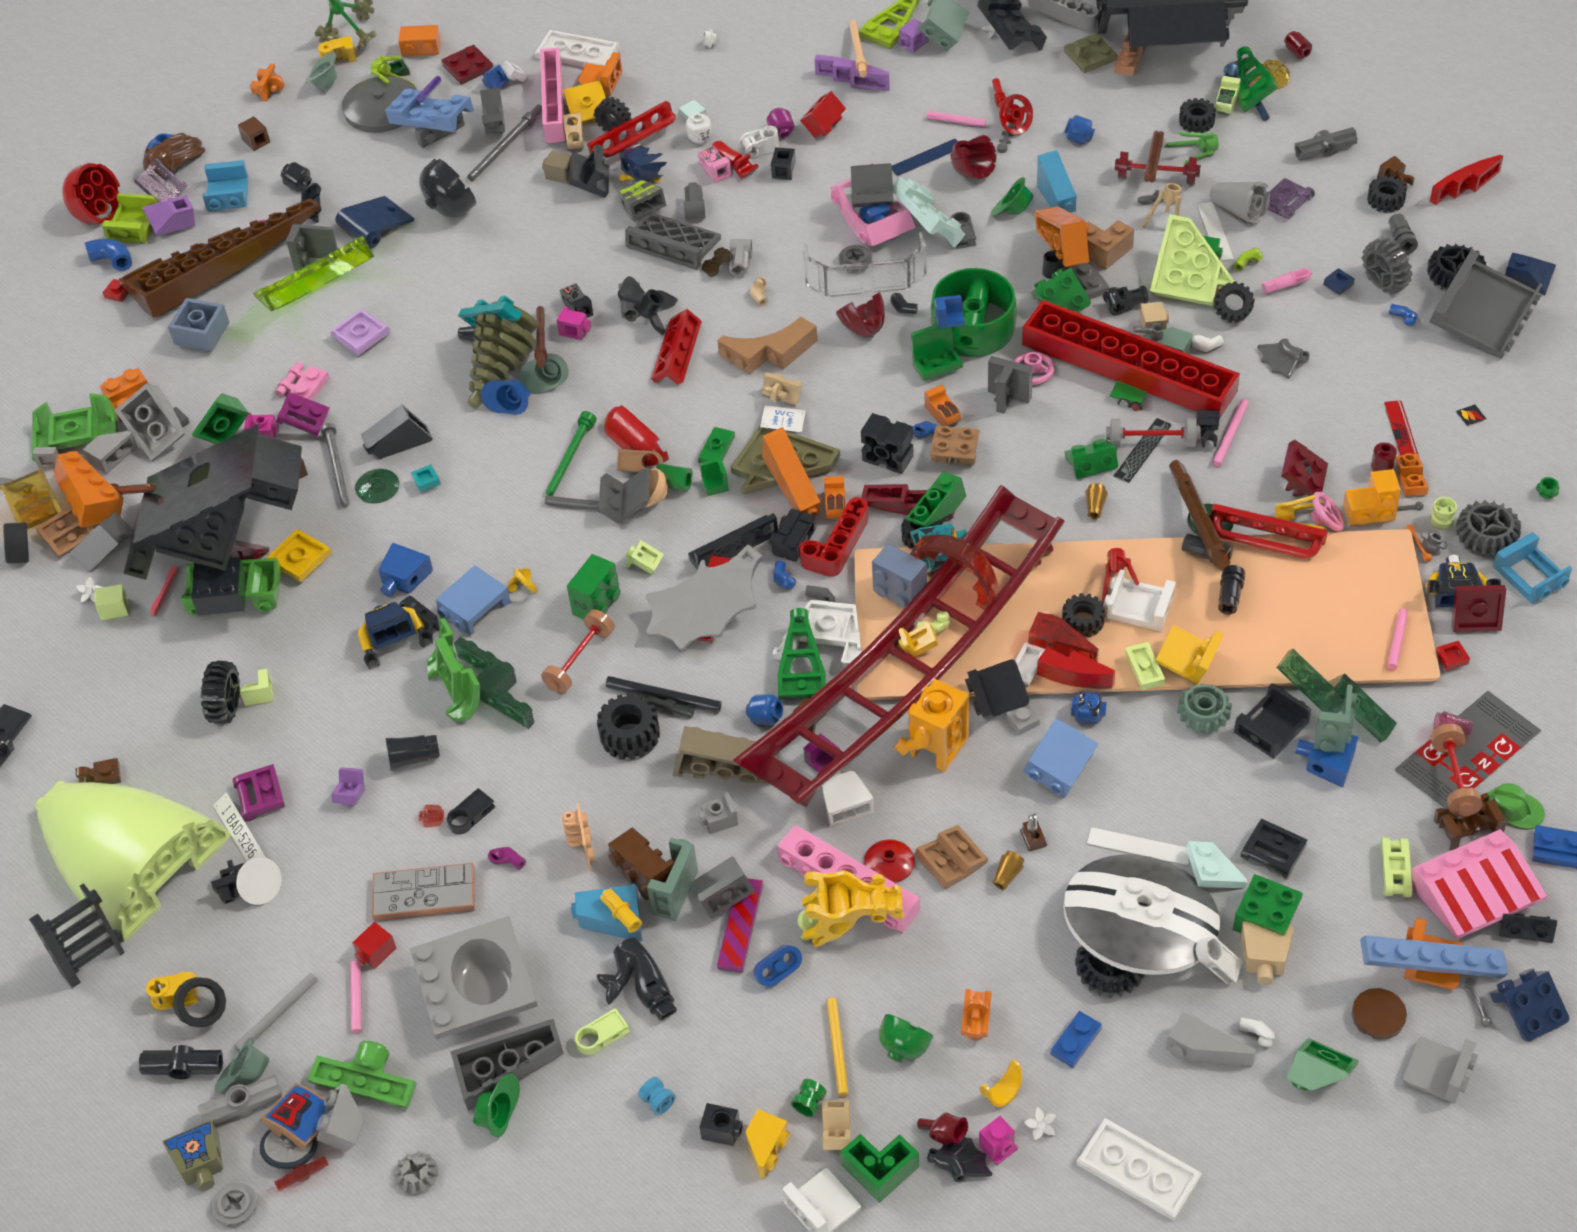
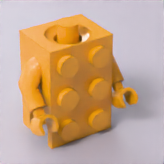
(937, 723)

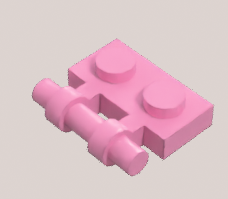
(308, 382)

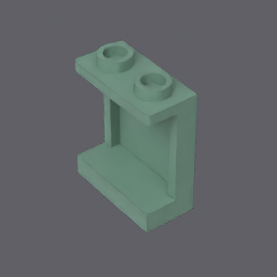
(944, 22)
(669, 897)

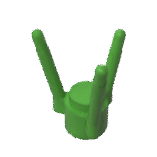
(1207, 142)

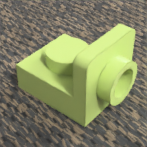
(644, 557)

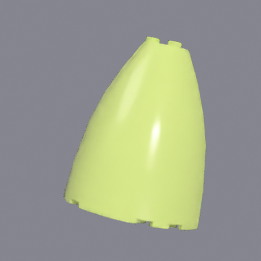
(123, 844)

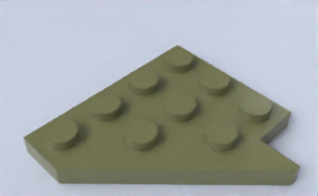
(813, 455)

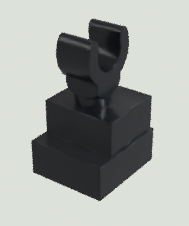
(1208, 423)

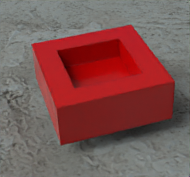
(115, 291)
(1452, 655)

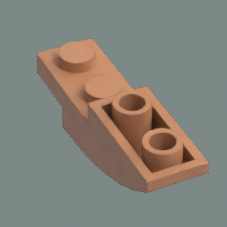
(1129, 62)

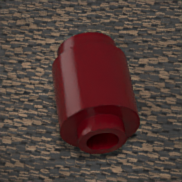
(1298, 44)
(1383, 457)

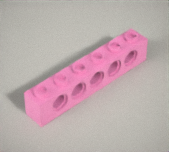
(800, 843)

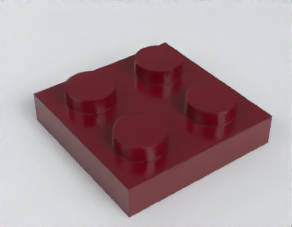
(467, 64)
(1478, 608)

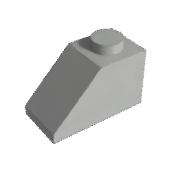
(109, 450)

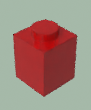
(373, 945)

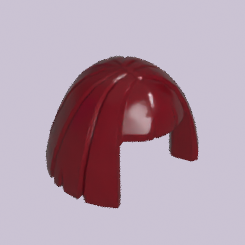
(974, 157)
(866, 318)

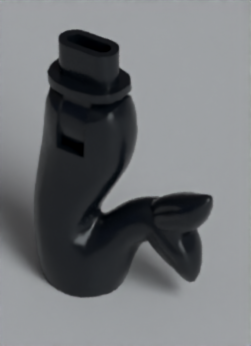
(649, 981)

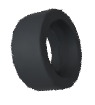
(213, 1016)

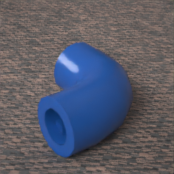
(109, 249)

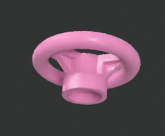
(1035, 360)
(1327, 514)

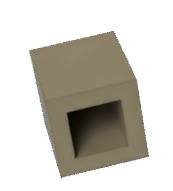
(557, 167)

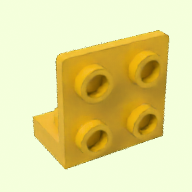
(1187, 653)

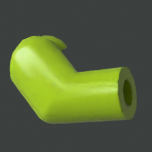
(1244, 257)

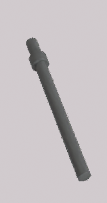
(527, 120)

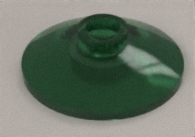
(377, 486)

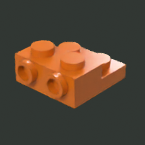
(123, 387)

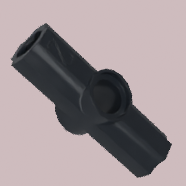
(180, 1062)

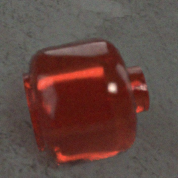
(431, 815)

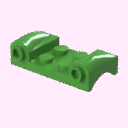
(261, 584)

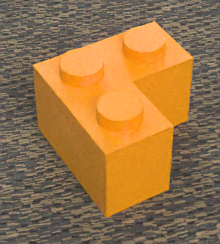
(1375, 502)

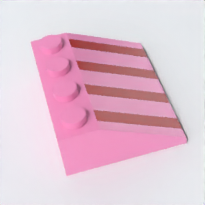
(1477, 884)

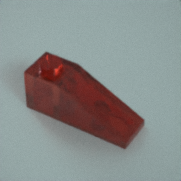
(1059, 636)

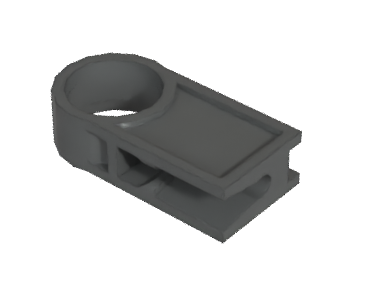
(970, 237)

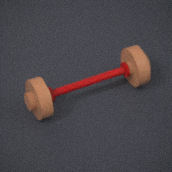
(557, 678)
(1462, 801)

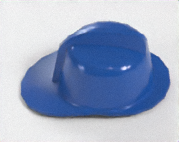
(505, 396)

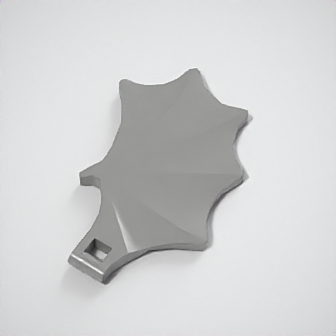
(704, 601)

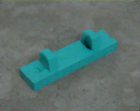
(501, 308)

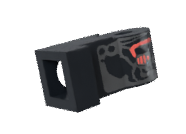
(575, 299)

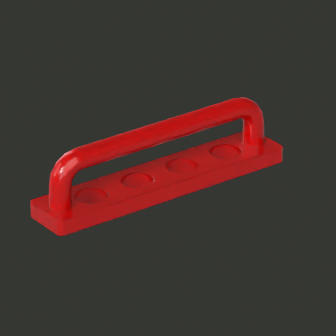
(665, 119)
(1268, 524)

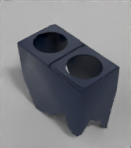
(637, 163)

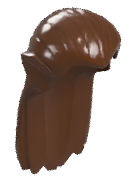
(173, 152)

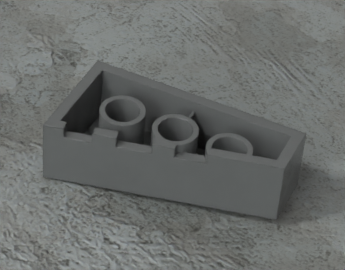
(516, 1052)

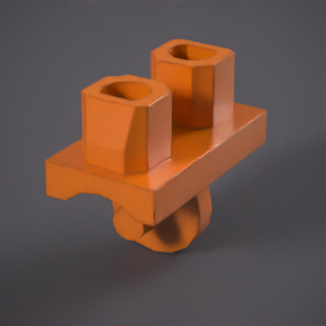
(267, 82)
(976, 1014)

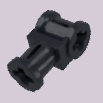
(1124, 298)

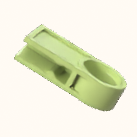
(607, 1029)

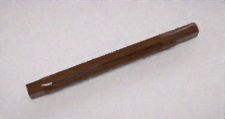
(1199, 515)

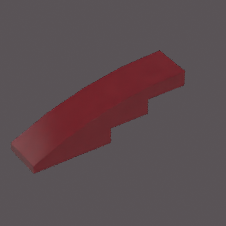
(894, 498)

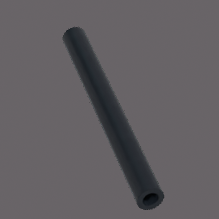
(662, 693)

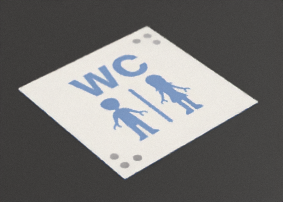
(780, 417)

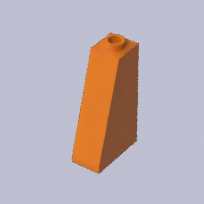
(789, 472)

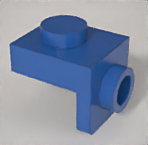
(874, 213)

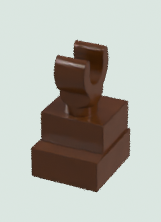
(1395, 168)

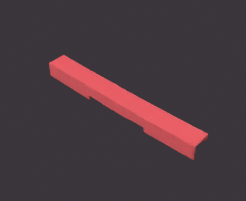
(159, 600)

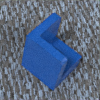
(949, 311)

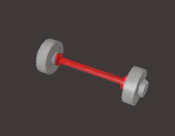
(1190, 432)

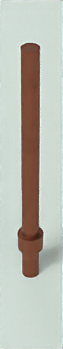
(540, 352)

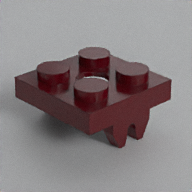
(1295, 473)

